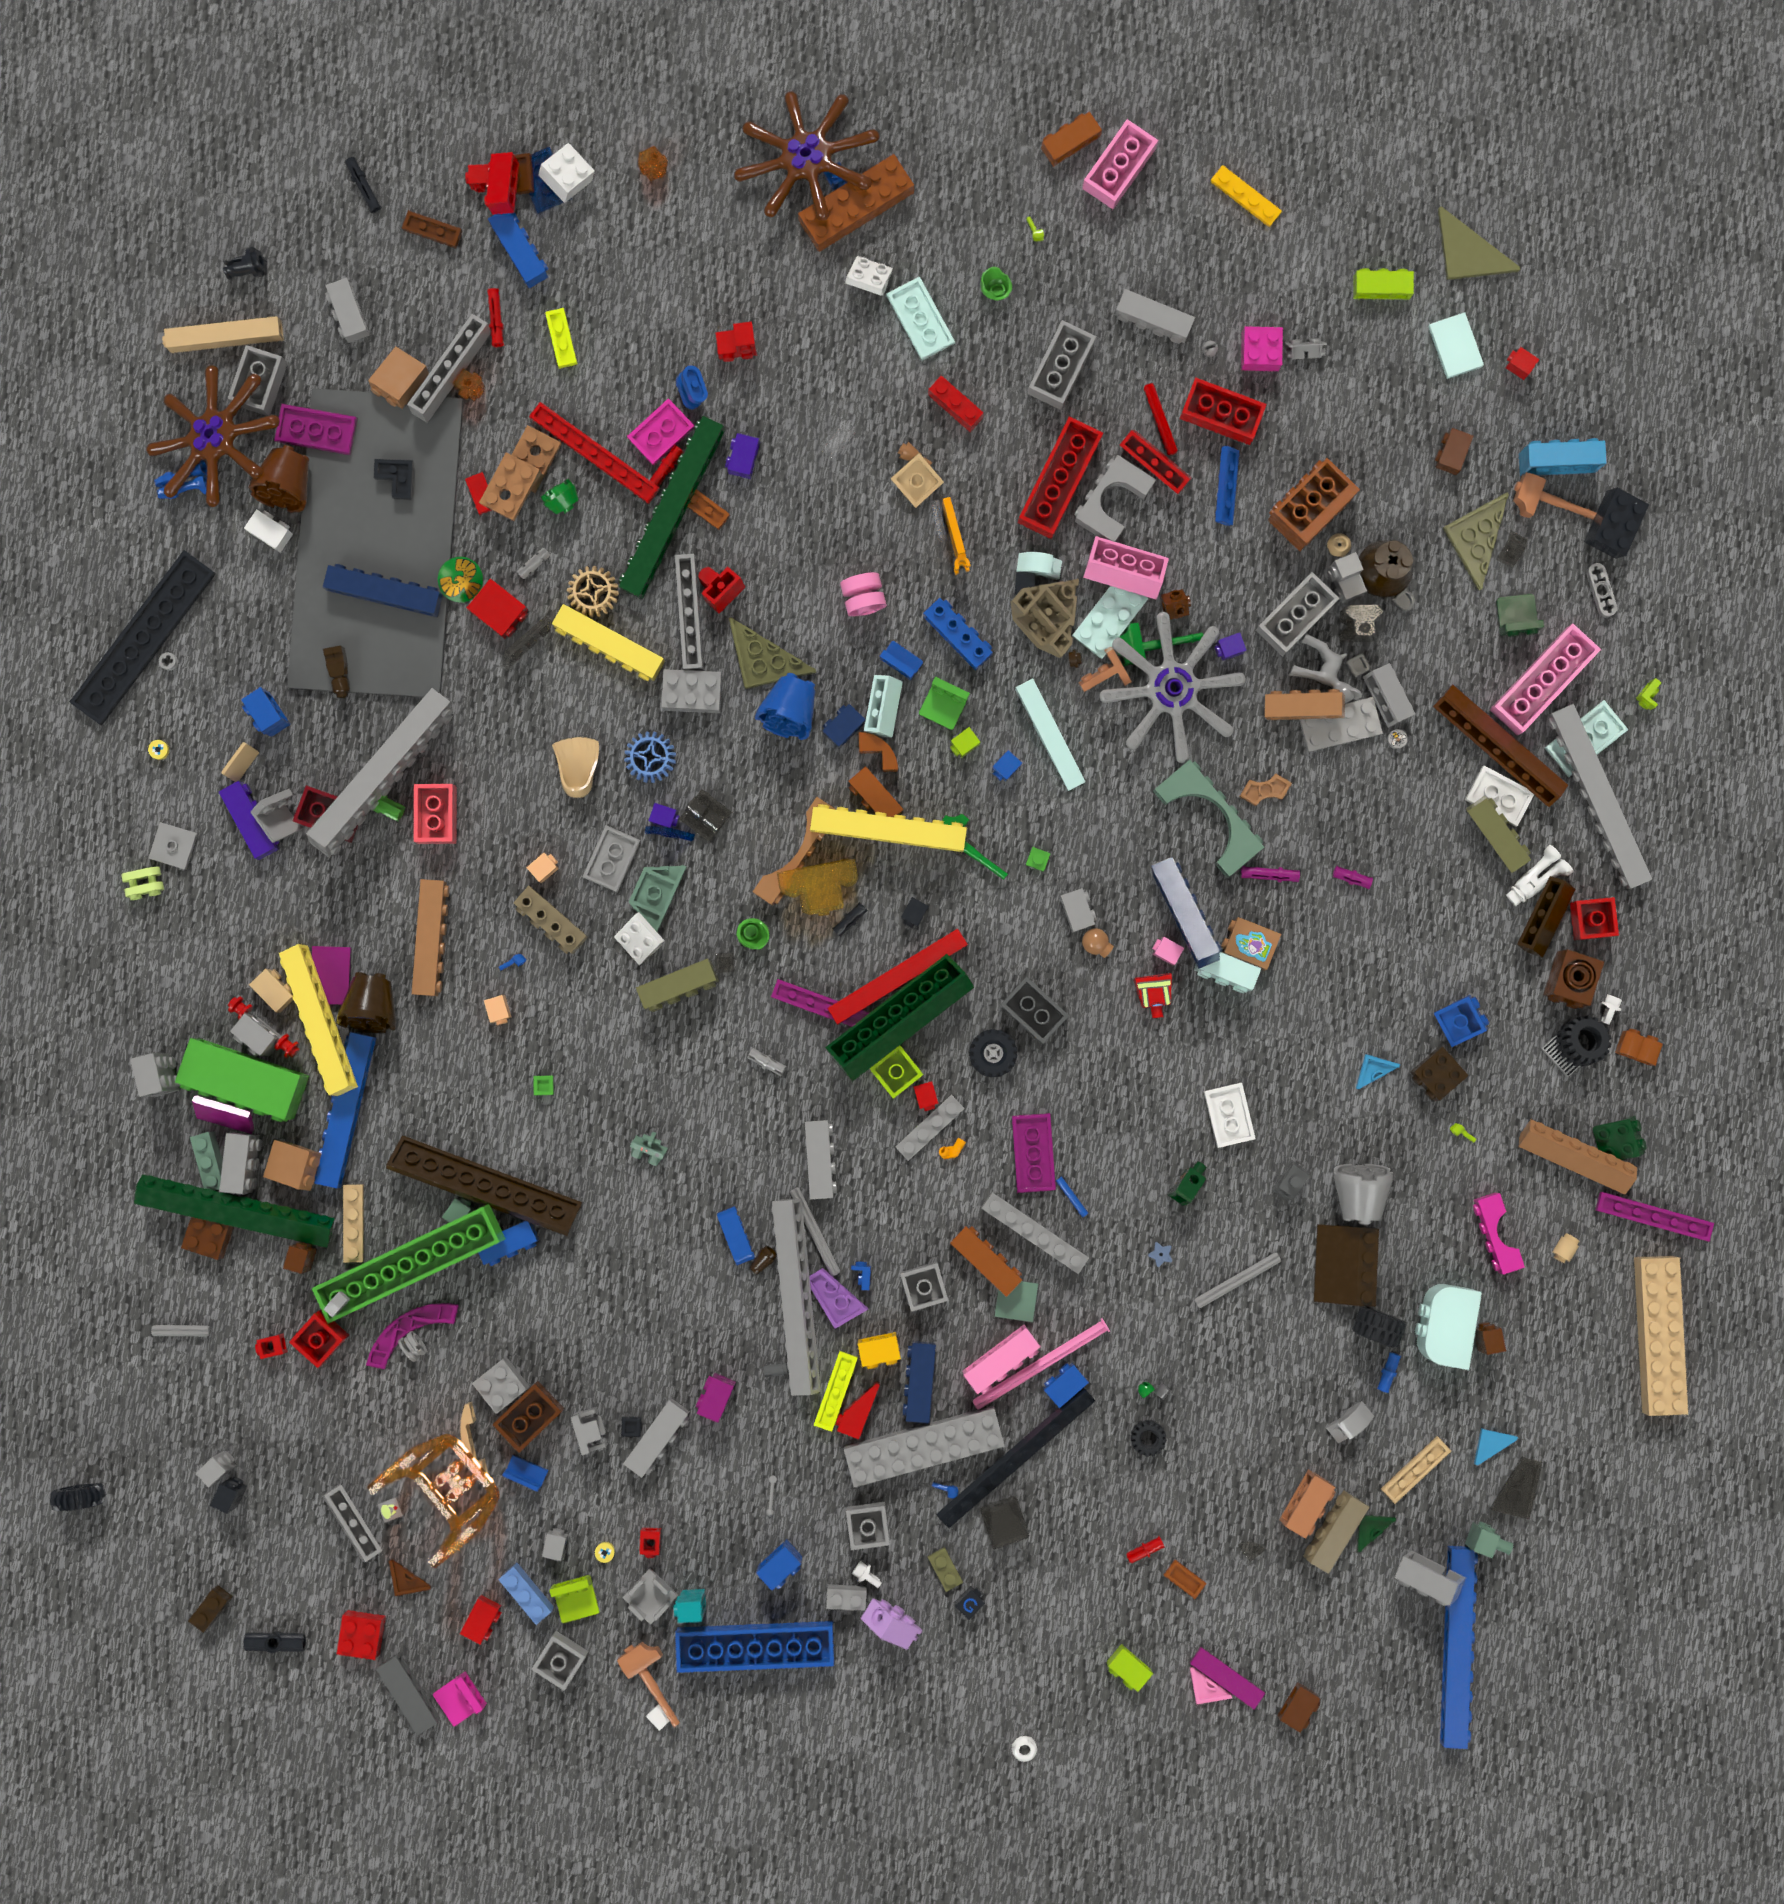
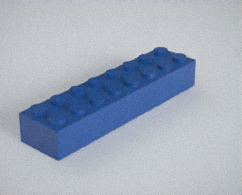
(754, 1646)

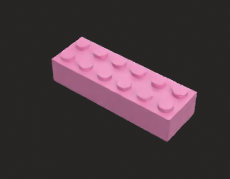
(1545, 679)

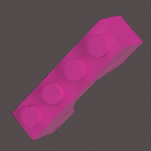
(1490, 1210)

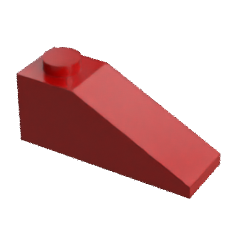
(856, 1414)

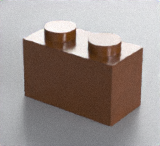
(1453, 451)
(300, 1257)
(1489, 1338)
(1299, 1707)

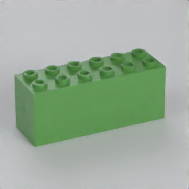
(241, 1080)

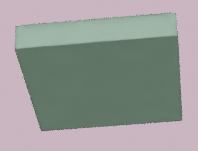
(1019, 1303)

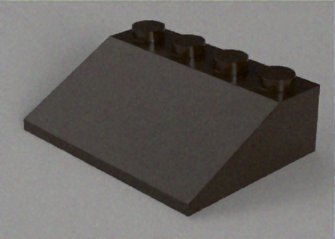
(1346, 1265)

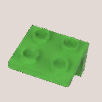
(944, 703)

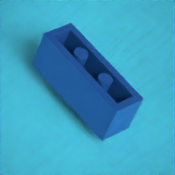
(515, 1238)

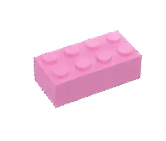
(1120, 164)
(1126, 567)
(1001, 1359)

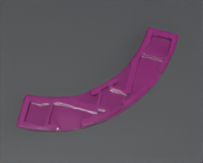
(404, 1324)

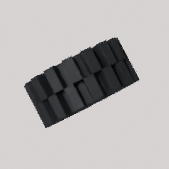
(1148, 1450)

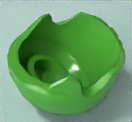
(995, 284)
(753, 933)

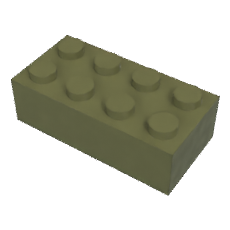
(677, 984)

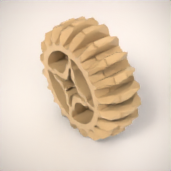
(589, 575)

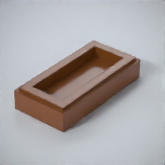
(1184, 1579)

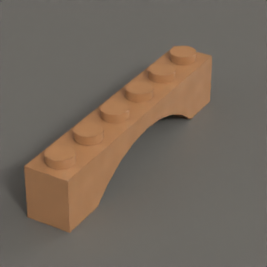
(768, 886)

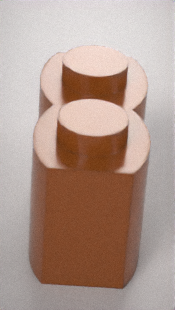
(1639, 1047)

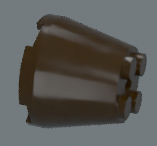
(1381, 577)
(368, 1004)

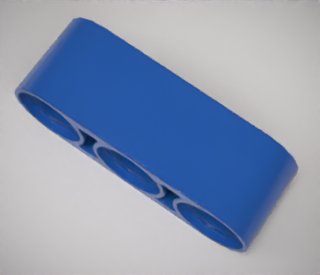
(735, 1235)

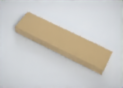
(1416, 1470)

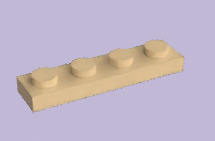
(353, 1223)

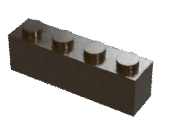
(1546, 916)

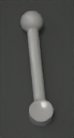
(772, 1480)

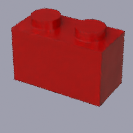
(480, 1620)

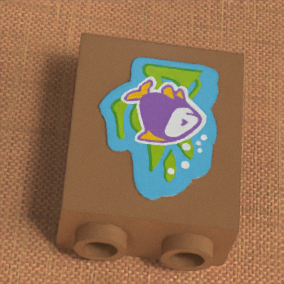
(1250, 943)

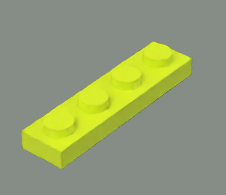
(835, 1391)

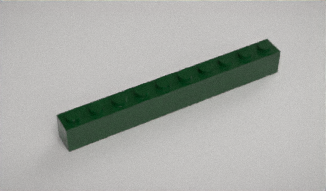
(672, 507)
(234, 1210)

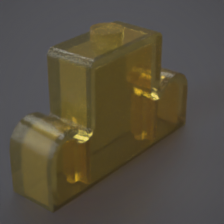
(819, 885)

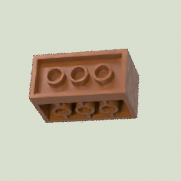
(1315, 501)

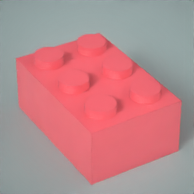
(435, 813)

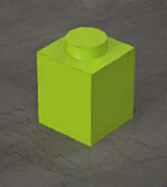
(964, 743)

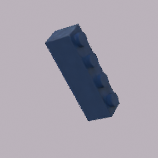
(920, 1382)

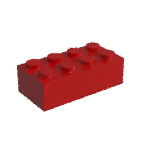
(1223, 411)

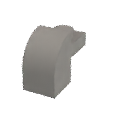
(1352, 1422)

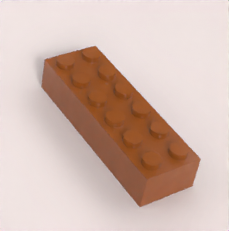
(853, 207)

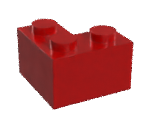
(736, 342)

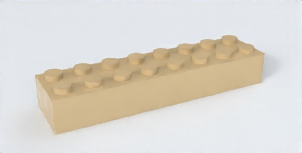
(1661, 1335)

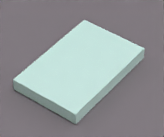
(1456, 345)

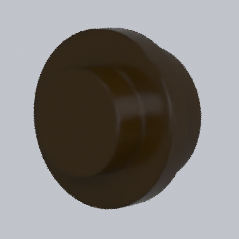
(1075, 658)

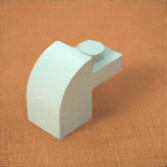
(1039, 564)

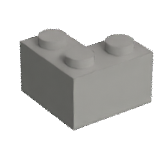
(1346, 577)

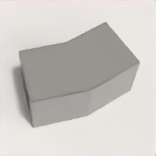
(336, 1304)

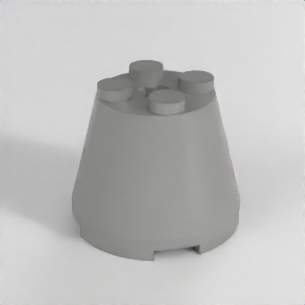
(1362, 1191)

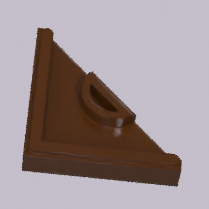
(405, 1581)

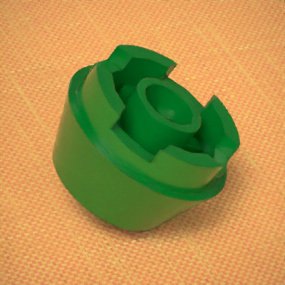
(561, 497)

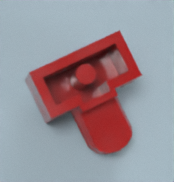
(720, 588)

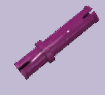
(1270, 874)

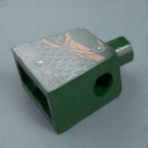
(1184, 1190)

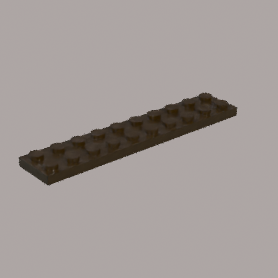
(484, 1185)

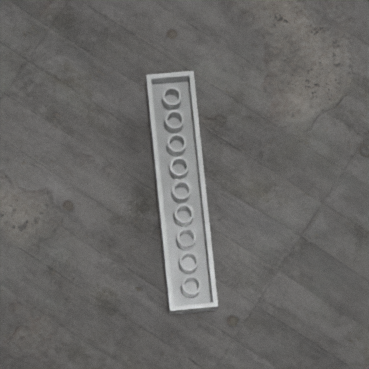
(380, 773)

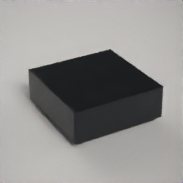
(631, 1426)

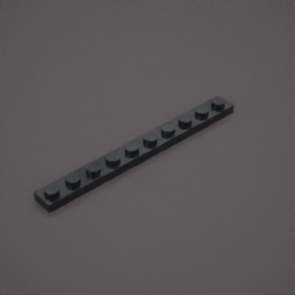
(1015, 1458)

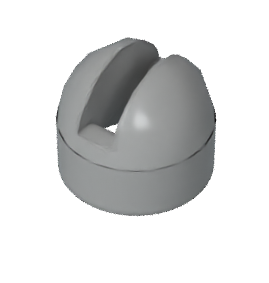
(1211, 351)

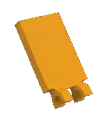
(955, 536)

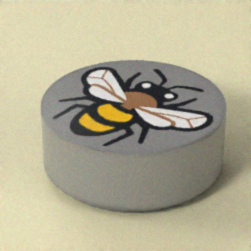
(1397, 739)

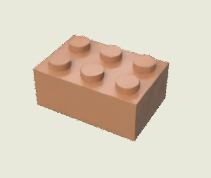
(1307, 1504)

